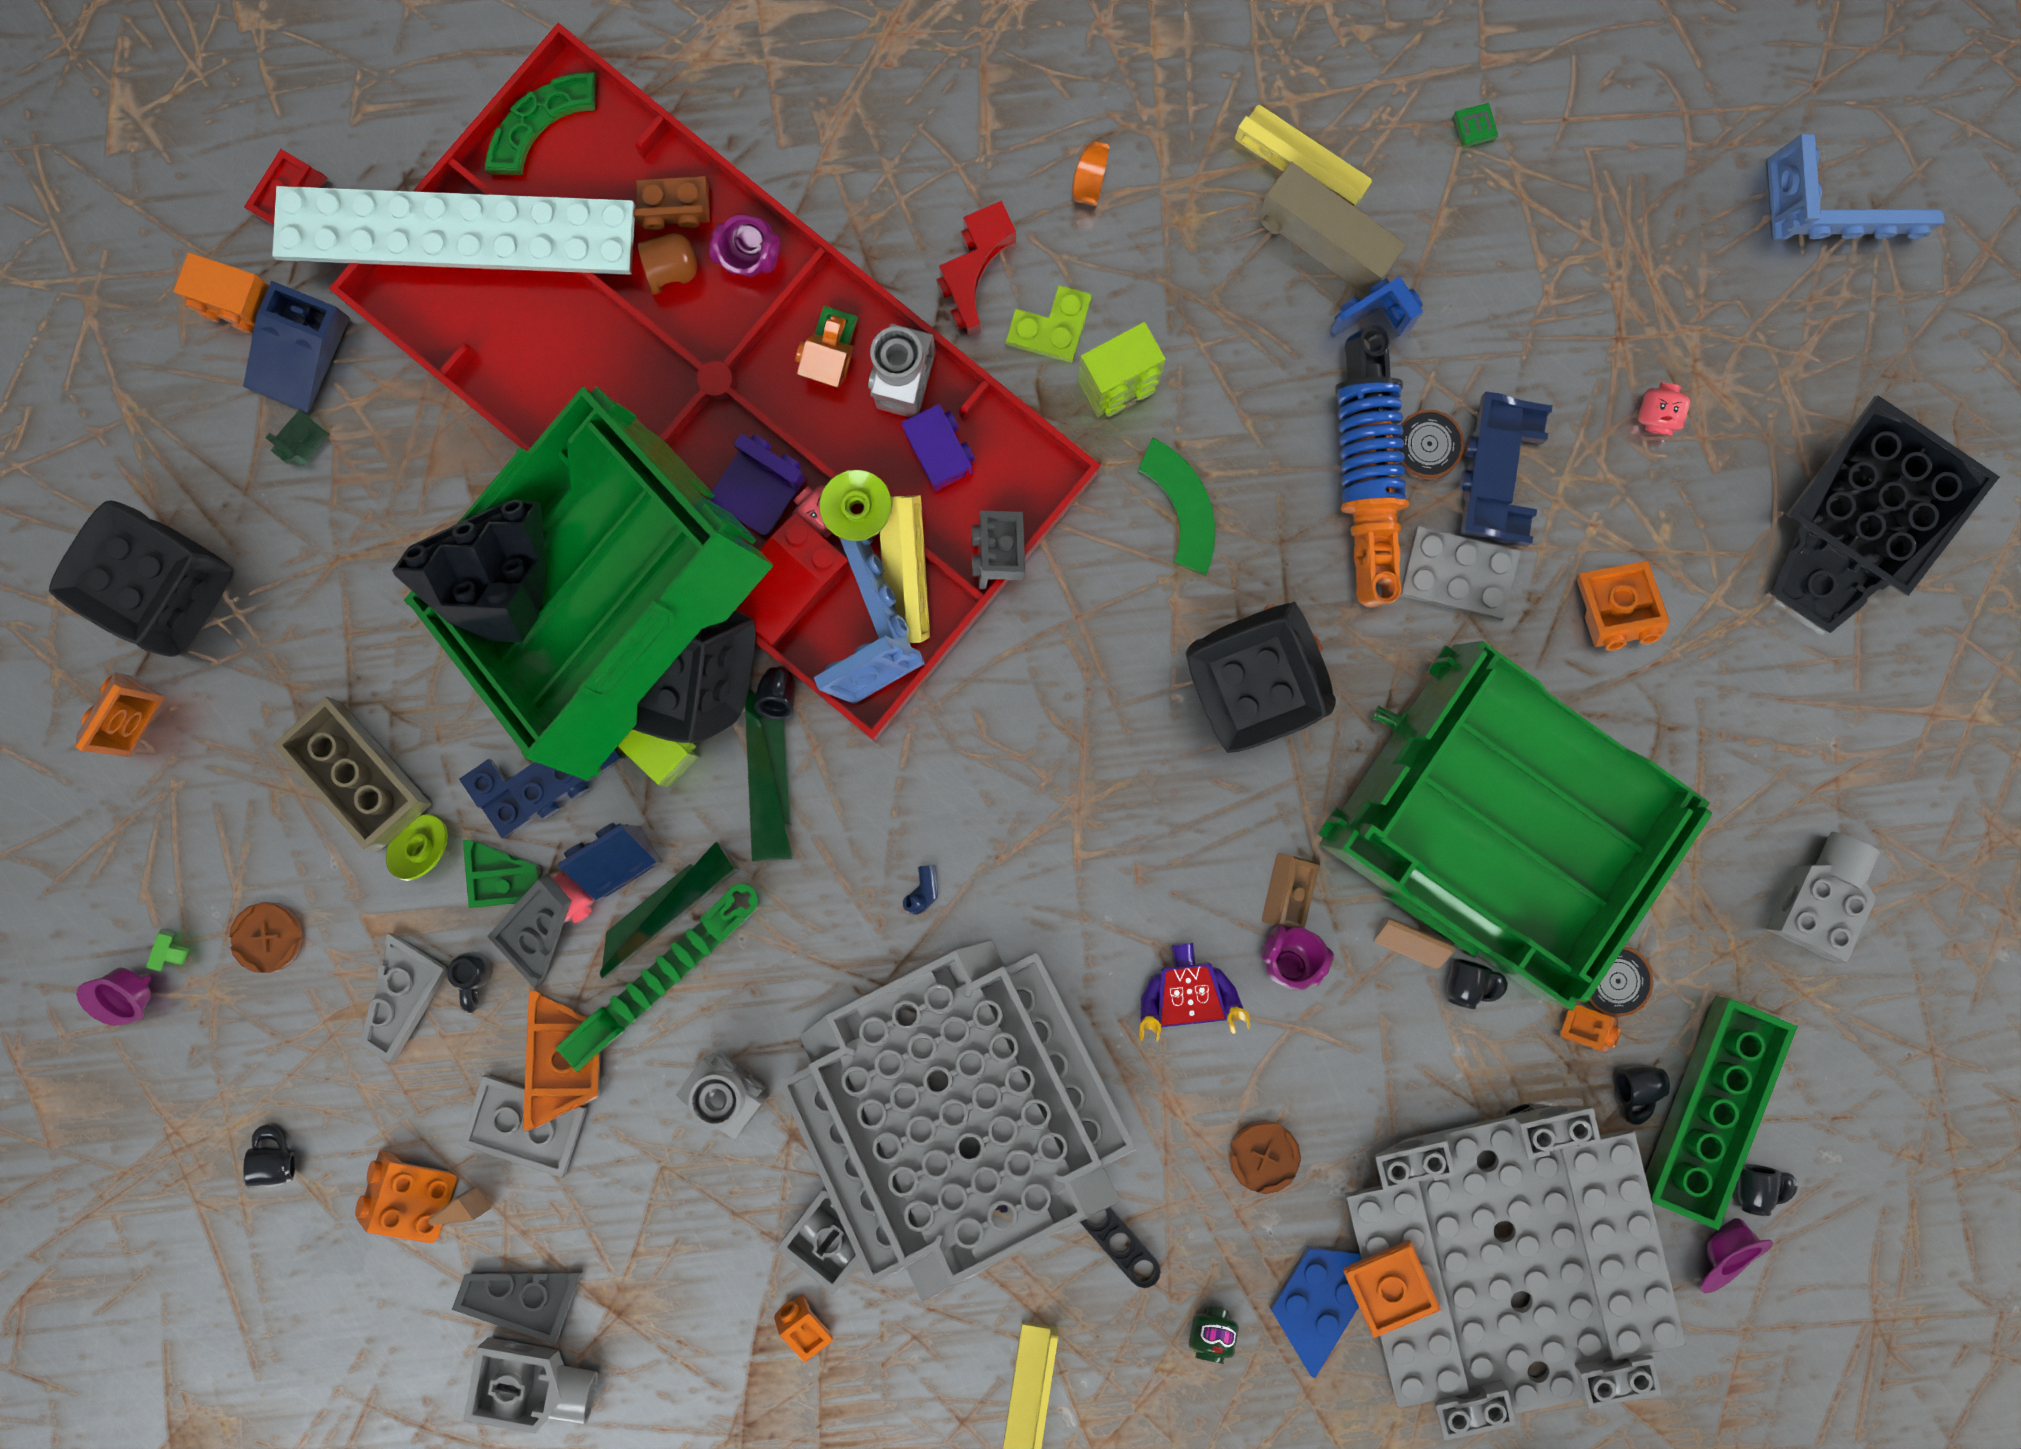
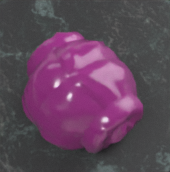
(745, 246)
(1296, 957)

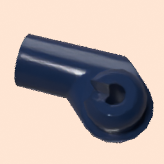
(924, 894)

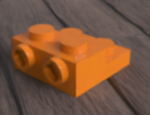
(1623, 605)

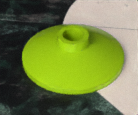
(854, 488)
(417, 848)

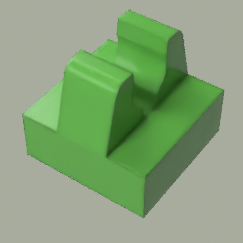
(166, 951)

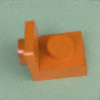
(1591, 1028)
(802, 1328)

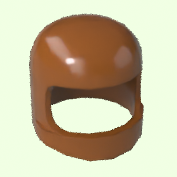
(667, 260)

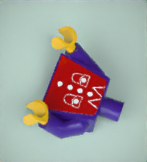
(1189, 995)

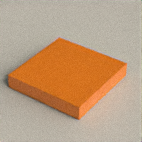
(1391, 1289)

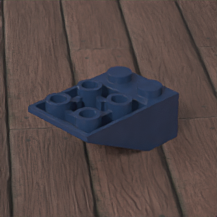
(292, 346)
(611, 860)

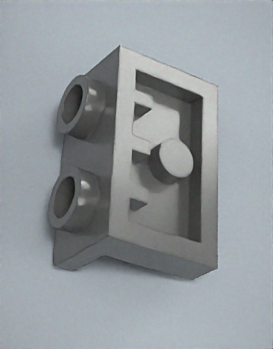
(999, 546)

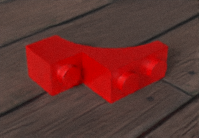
(987, 233)

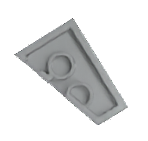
(402, 995)

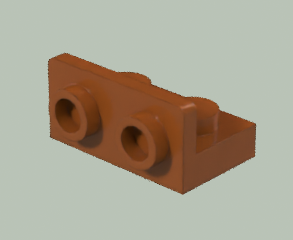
(672, 202)

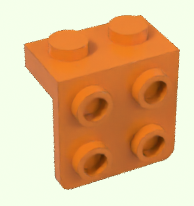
(403, 1198)

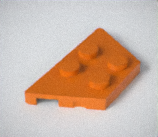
(550, 1081)

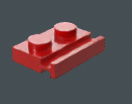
(283, 171)

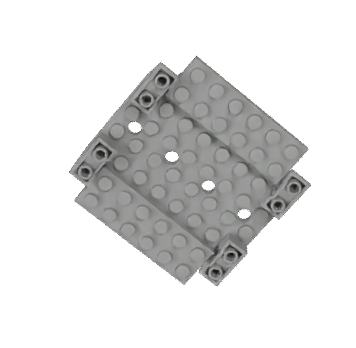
(895, 1144)
(1577, 1245)

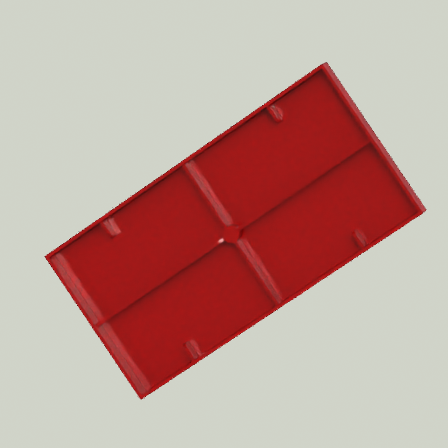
(717, 357)

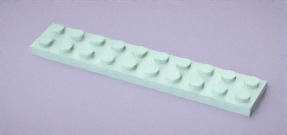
(453, 230)

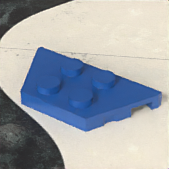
(1316, 1304)

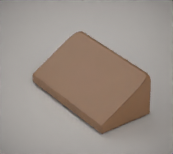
(1290, 891)
(1413, 943)
(462, 1208)

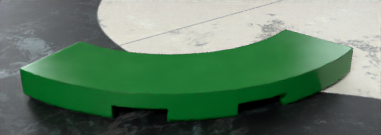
(534, 114)
(1190, 503)

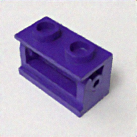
(937, 446)

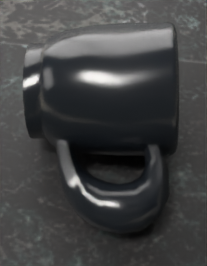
(775, 694)
(468, 974)
(1470, 981)
(1641, 1087)
(268, 1165)
(1760, 1189)

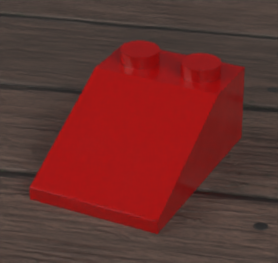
(801, 576)

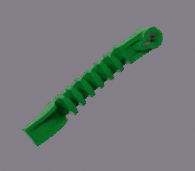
(611, 1021)

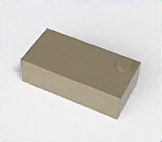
(1329, 229)
(351, 774)

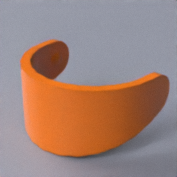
(1090, 173)

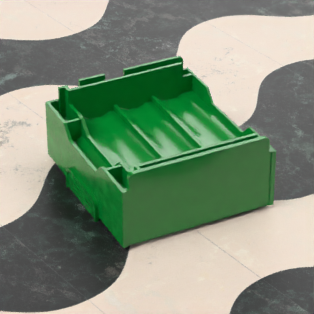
(627, 586)
(1516, 826)

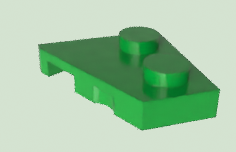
(496, 876)

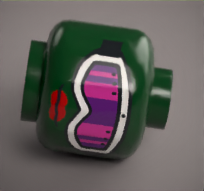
(1213, 1336)

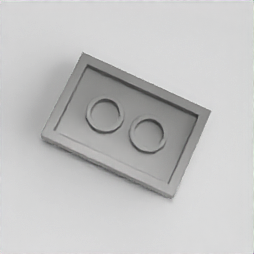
(1460, 573)
(497, 1129)

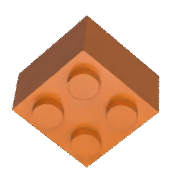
(221, 291)

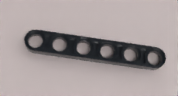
(1128, 1259)

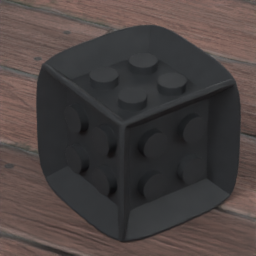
(140, 579)
(1261, 678)
(703, 686)

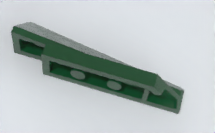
(767, 785)
(665, 907)

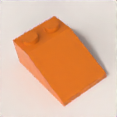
(118, 716)

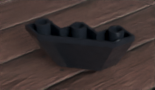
(483, 571)

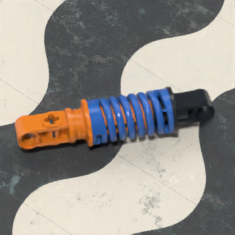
(1371, 463)

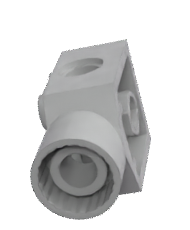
(900, 369)
(1828, 901)
(722, 1096)
(820, 1244)
(525, 1385)

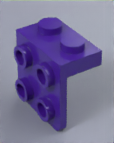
(758, 484)

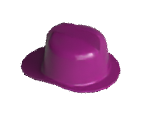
(116, 997)
(1731, 1252)

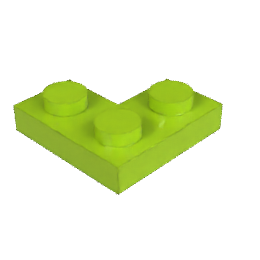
(1056, 335)

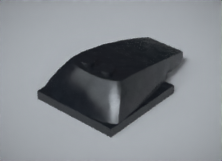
(1876, 515)

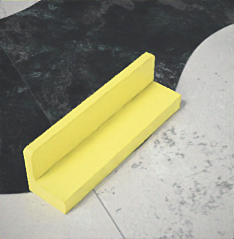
(1282, 143)
(905, 564)
(1031, 1386)

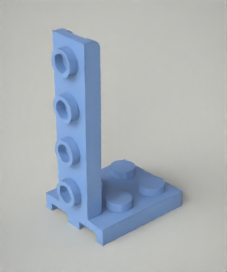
(1797, 196)
(878, 662)

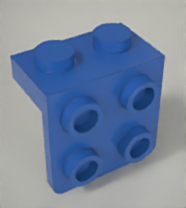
(1394, 298)

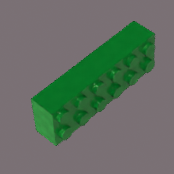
(1718, 1111)

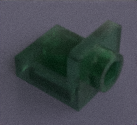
(298, 439)

